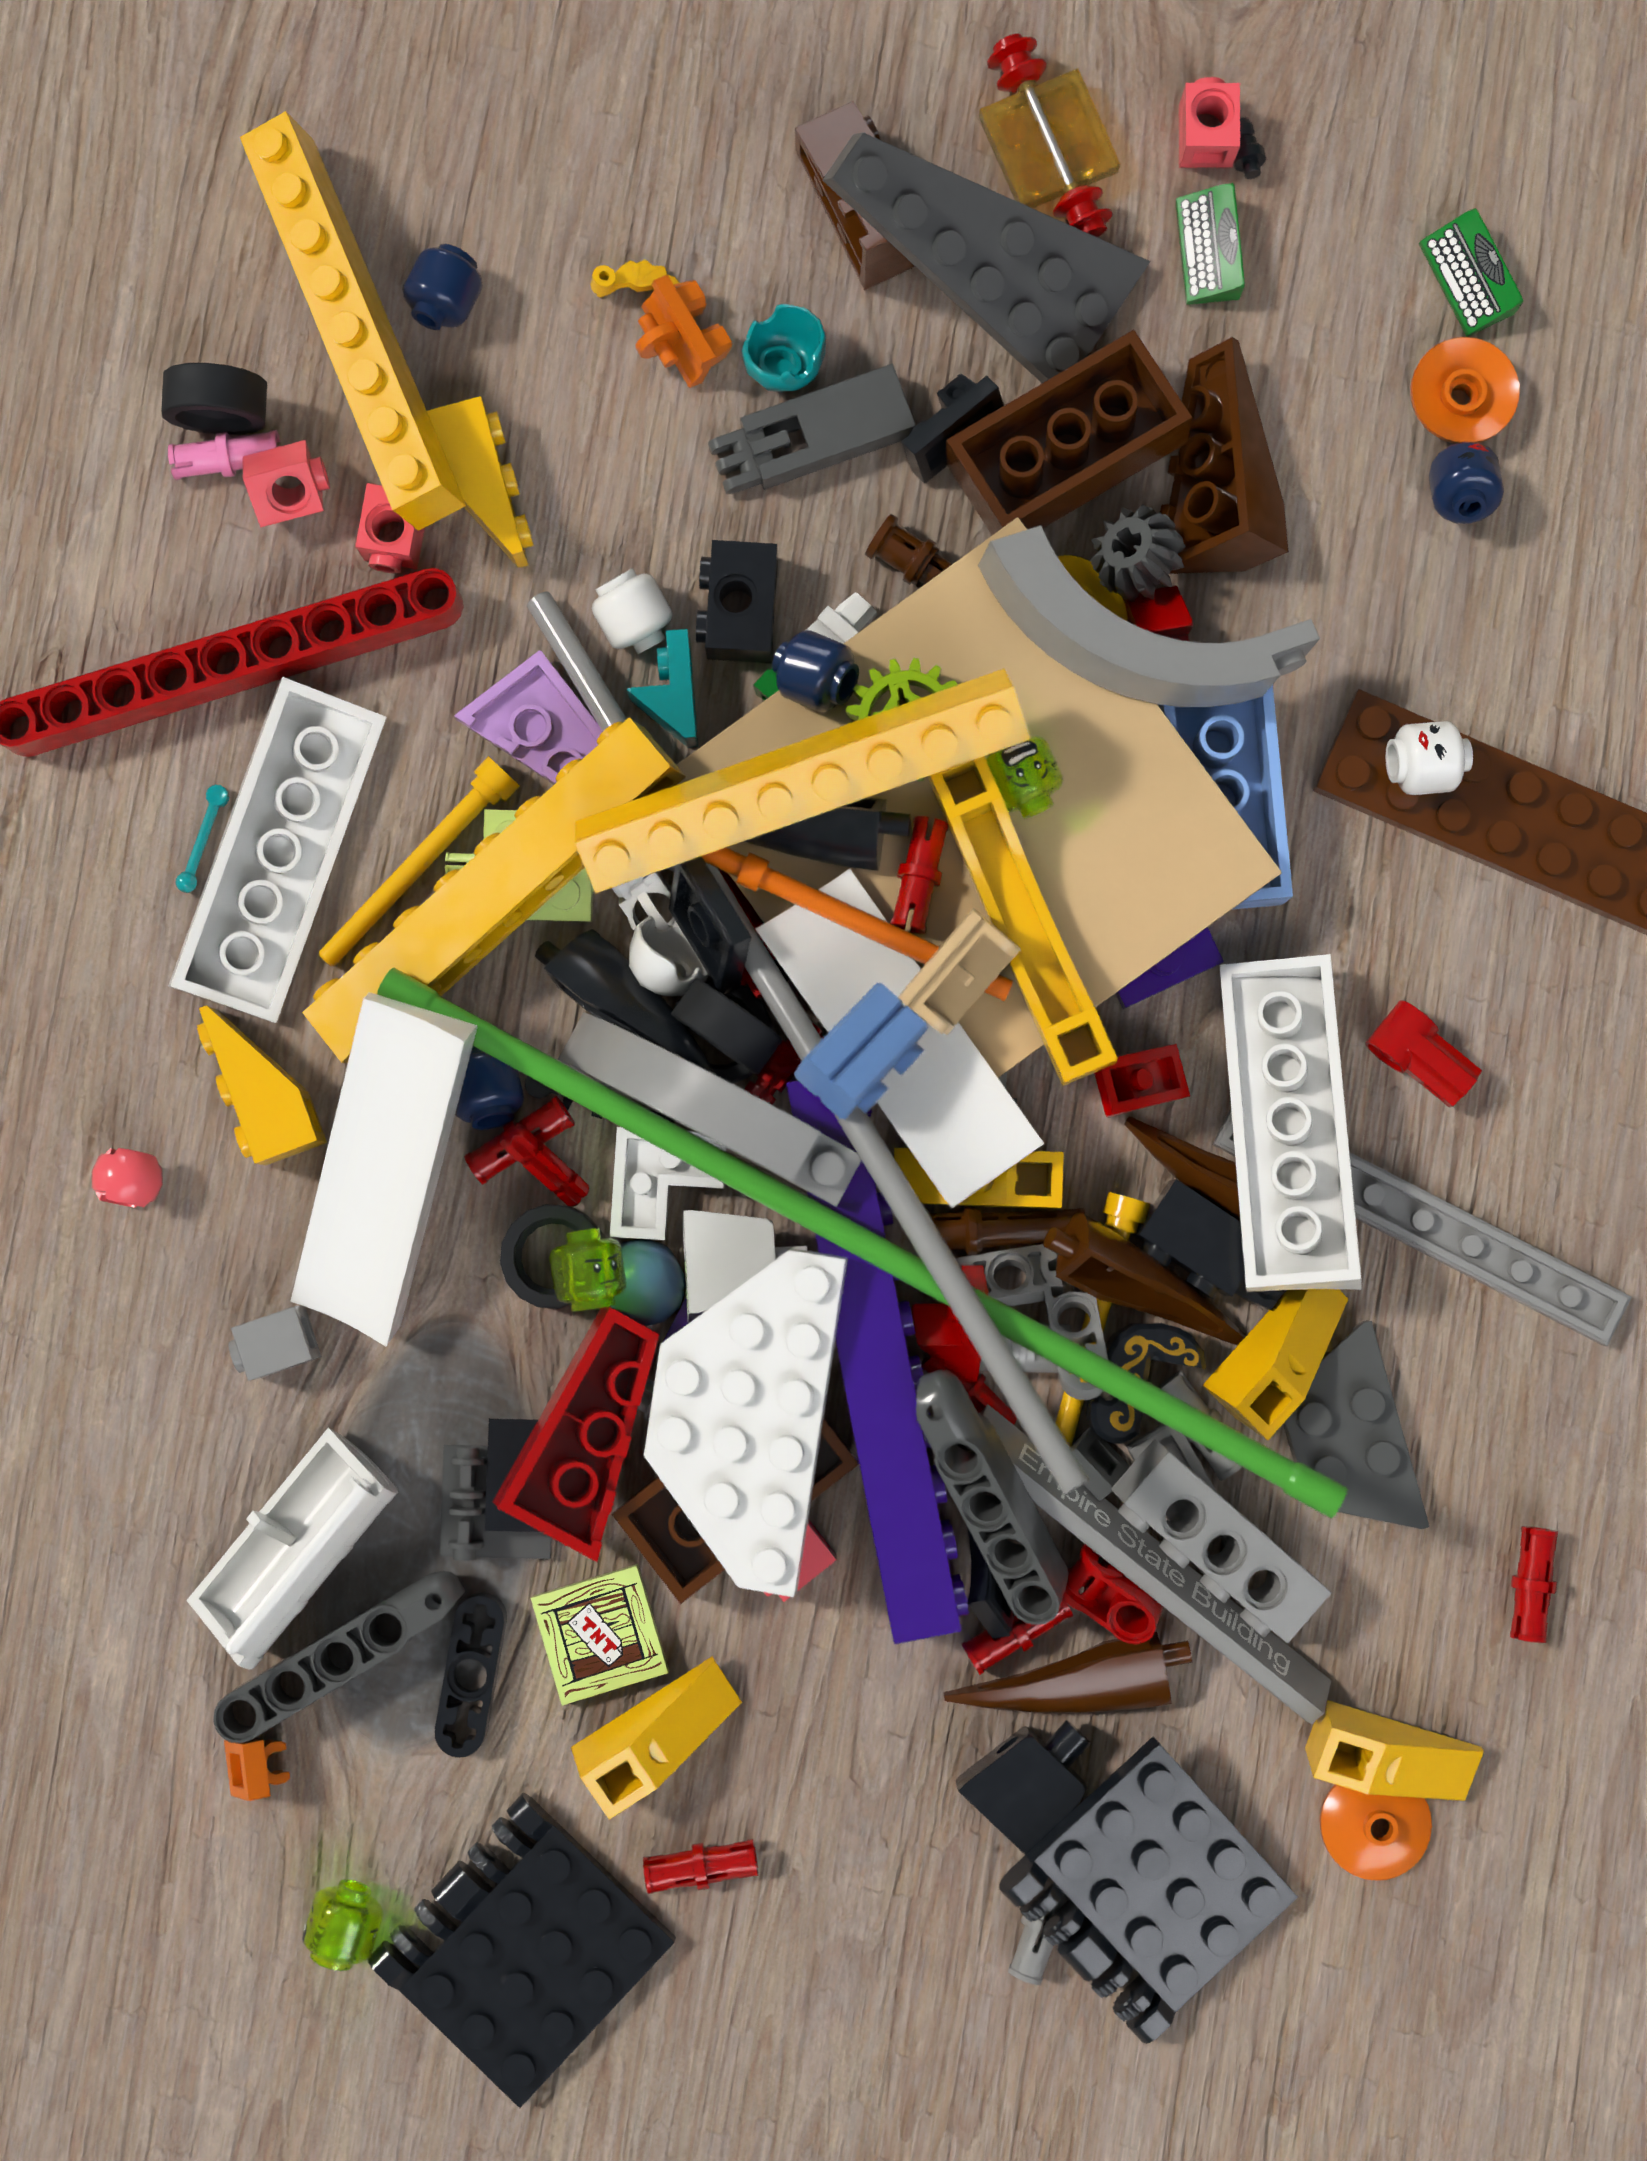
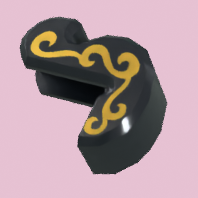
(1133, 1351)

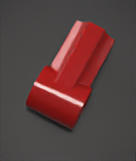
(1410, 1044)

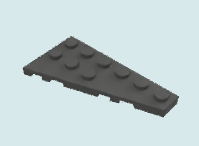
(1009, 267)

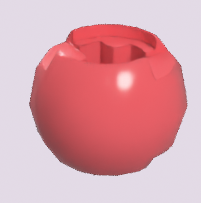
(127, 1177)

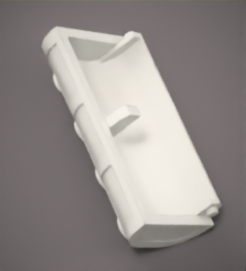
(291, 1547)

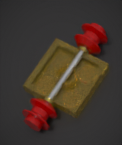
(1048, 137)

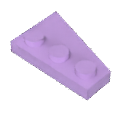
(534, 718)

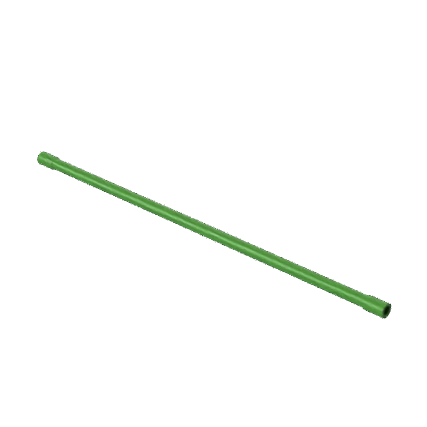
(1292, 1477)

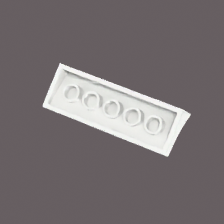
(277, 850)
(949, 1099)
(1289, 1125)
(382, 1164)

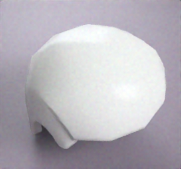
(664, 959)

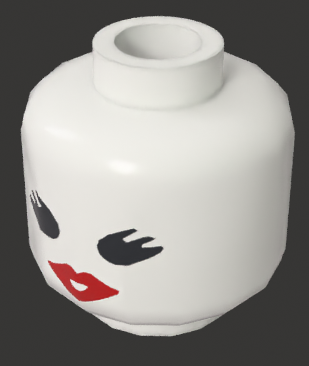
(1428, 758)

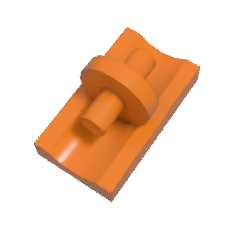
(675, 334)

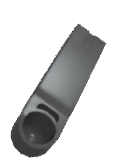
(989, 1518)
(413, 1608)

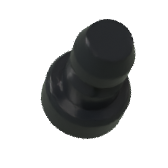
(1250, 154)

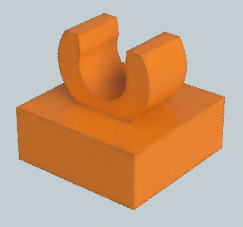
(248, 1768)

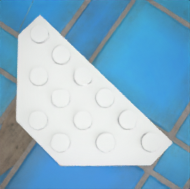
(745, 1415)

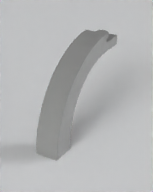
(1124, 657)
(711, 1107)

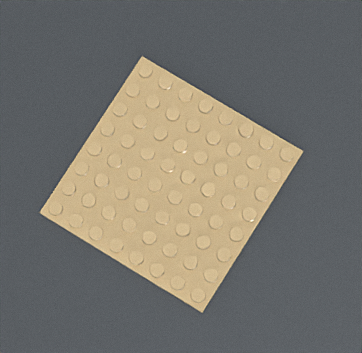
(1126, 856)

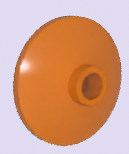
(1477, 370)
(1347, 1834)

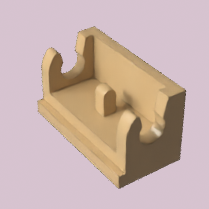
(959, 972)

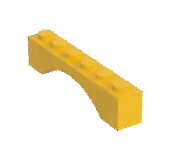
(1017, 908)

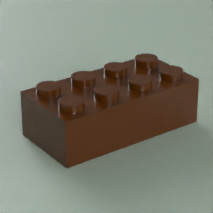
(1070, 437)
(674, 1544)

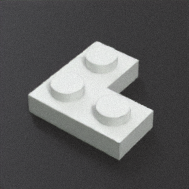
(643, 1184)

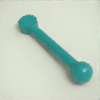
(217, 798)

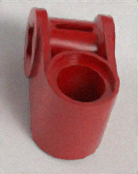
(1111, 1599)

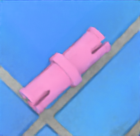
(218, 455)

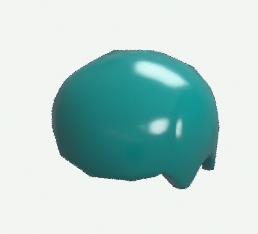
(785, 349)

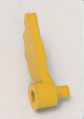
(633, 275)

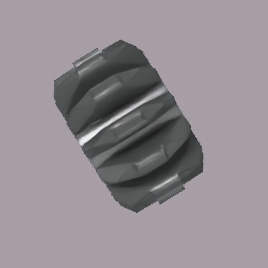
(1137, 553)

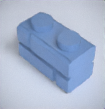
(862, 1051)

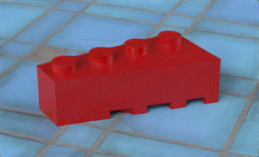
(577, 1448)

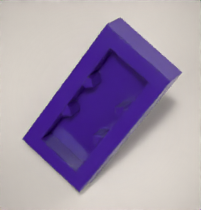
(1184, 963)

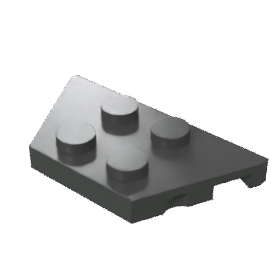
(1355, 1434)

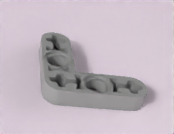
(1040, 1285)

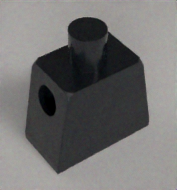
(1027, 1783)

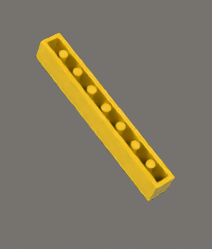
(352, 322)
(800, 780)
(501, 884)

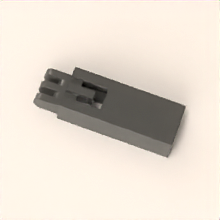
(835, 422)

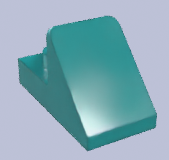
(674, 703)

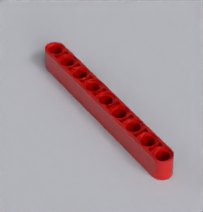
(254, 668)

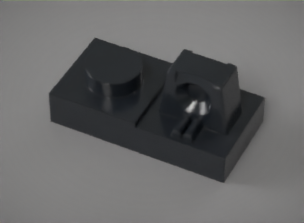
(962, 406)

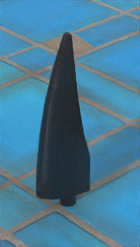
(841, 836)
(604, 985)

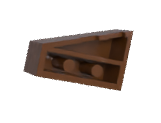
(818, 147)

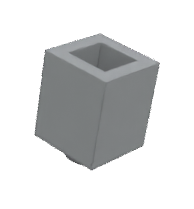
(273, 1343)

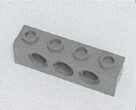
(1289, 1591)

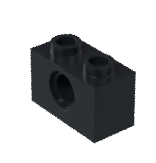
(743, 568)

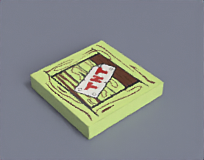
(599, 1634)

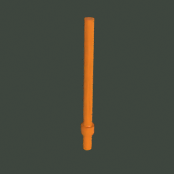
(754, 874)

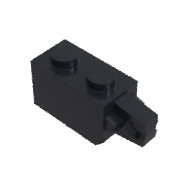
(1201, 1241)

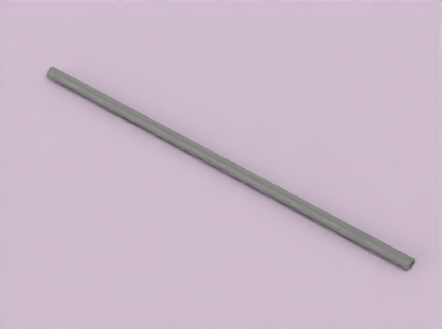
(857, 1126)

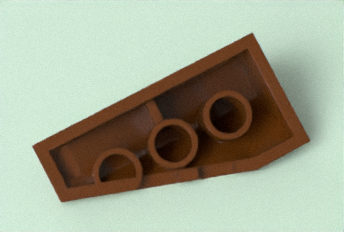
(1224, 476)

